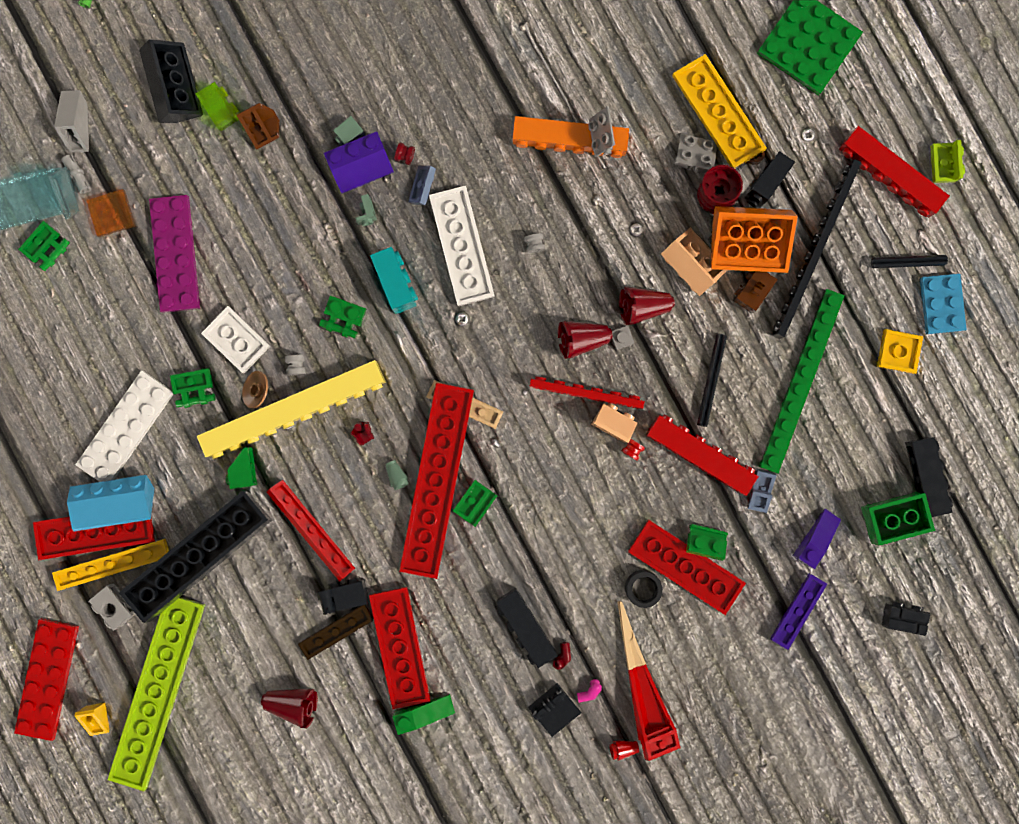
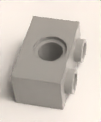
(101, 602)

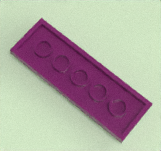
(174, 253)

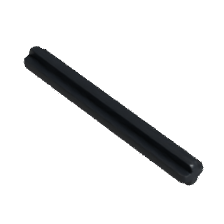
(711, 381)

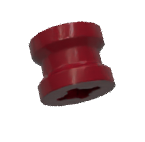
(404, 153)

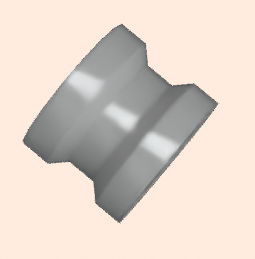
(534, 243)

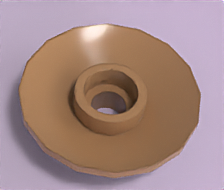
(255, 389)

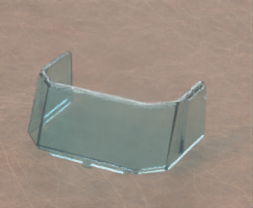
(36, 197)

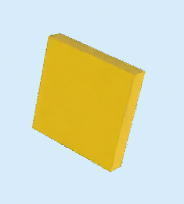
(899, 351)

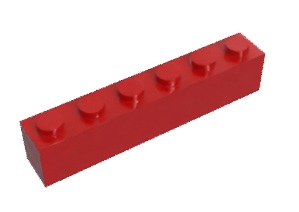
(894, 172)
(702, 455)

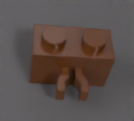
(754, 290)

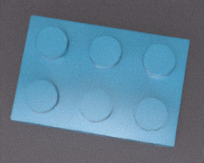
(943, 304)

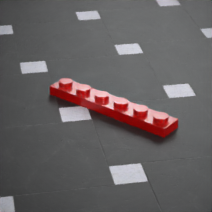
(593, 394)
(310, 530)

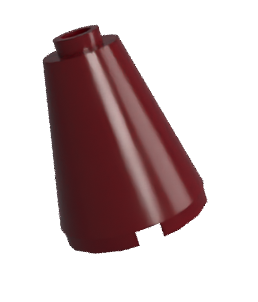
(643, 304)
(581, 337)
(291, 705)

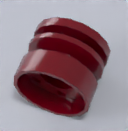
(721, 179)

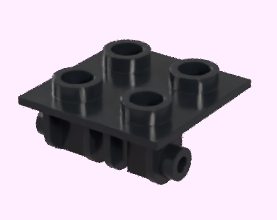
(554, 709)

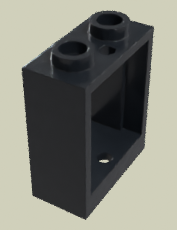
(769, 180)

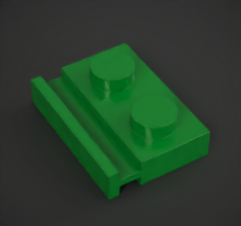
(475, 503)
(707, 542)

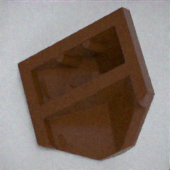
(260, 124)

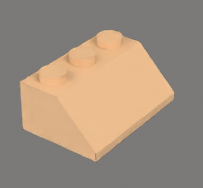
(692, 261)

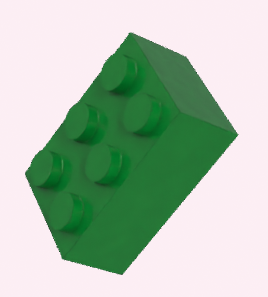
(898, 518)

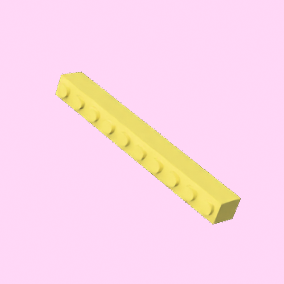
(291, 409)

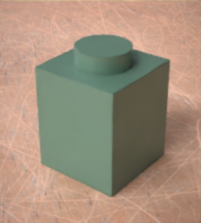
(348, 131)

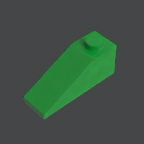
(422, 714)

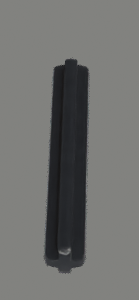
(909, 261)

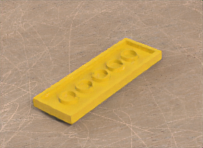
(719, 111)

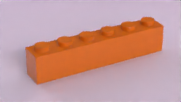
(563, 136)

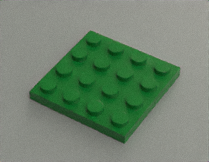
(810, 43)

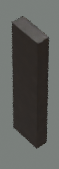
(335, 631)

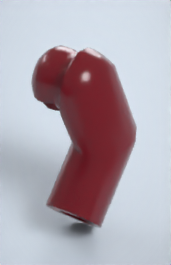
(564, 657)

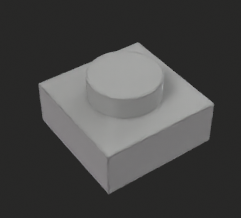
(622, 338)

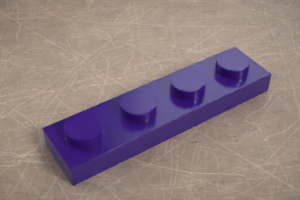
(798, 611)

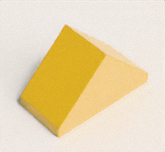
(94, 719)

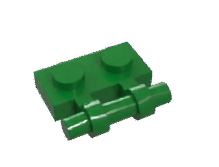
(40, 242)
(345, 311)
(189, 382)

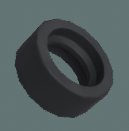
(646, 574)

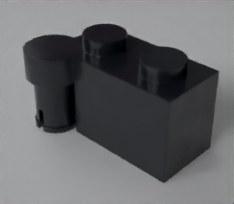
(343, 596)

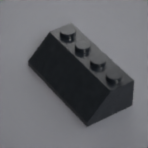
(170, 81)

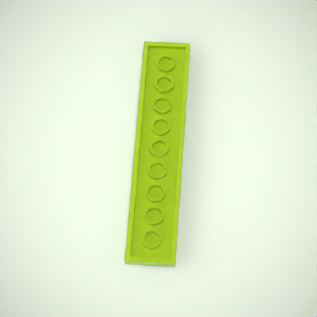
(156, 694)

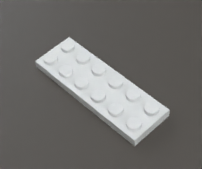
(461, 246)
(125, 428)

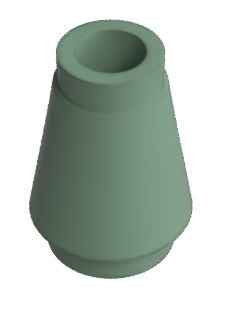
(396, 475)

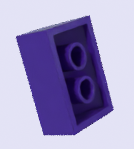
(359, 162)

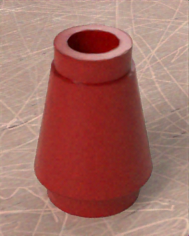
(623, 749)

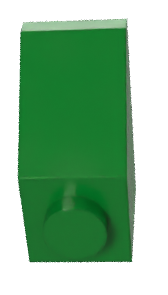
(242, 470)

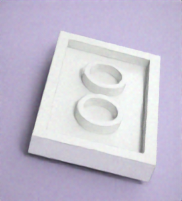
(235, 339)

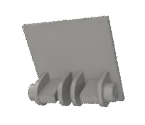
(602, 132)
(696, 153)

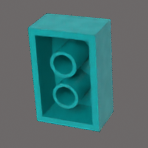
(394, 280)

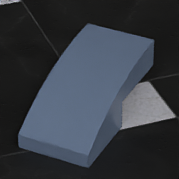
(761, 491)

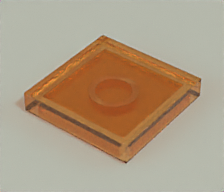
(110, 213)

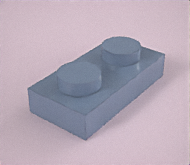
(422, 185)

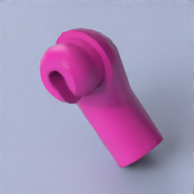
(592, 693)

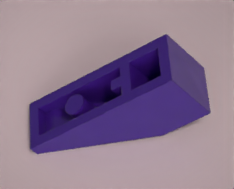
(817, 539)

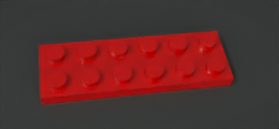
(57, 539)
(690, 571)
(399, 648)
(46, 679)

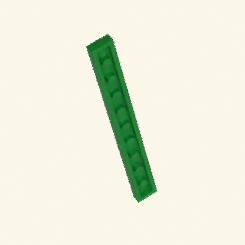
(801, 381)

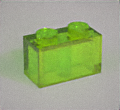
(217, 106)

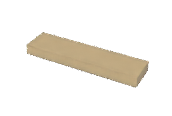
(479, 411)

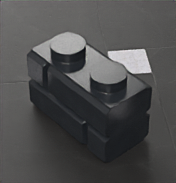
(906, 619)

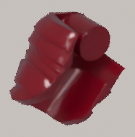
(362, 432)

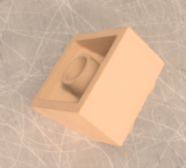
(614, 423)

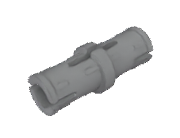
(76, 174)

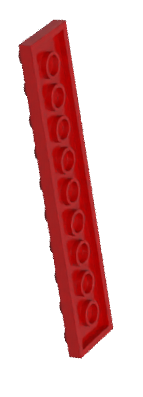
(436, 480)

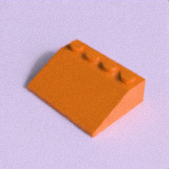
(752, 239)

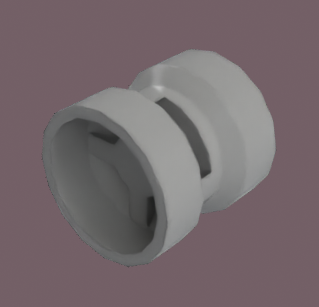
(295, 365)

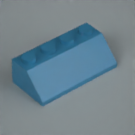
(110, 502)

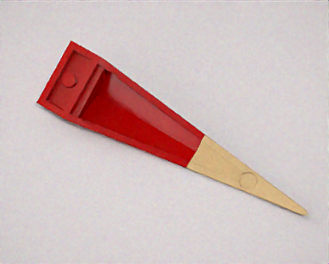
(652, 719)

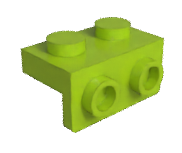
(947, 162)

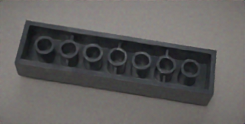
(195, 556)

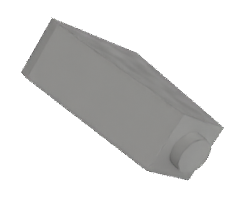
(73, 121)

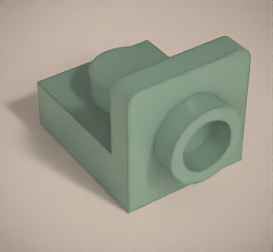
(366, 207)

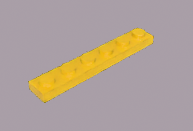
(110, 565)

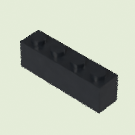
(928, 474)
(526, 627)

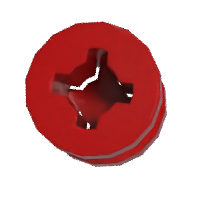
(633, 449)

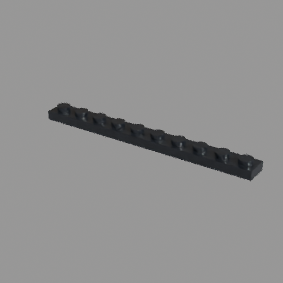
(819, 241)

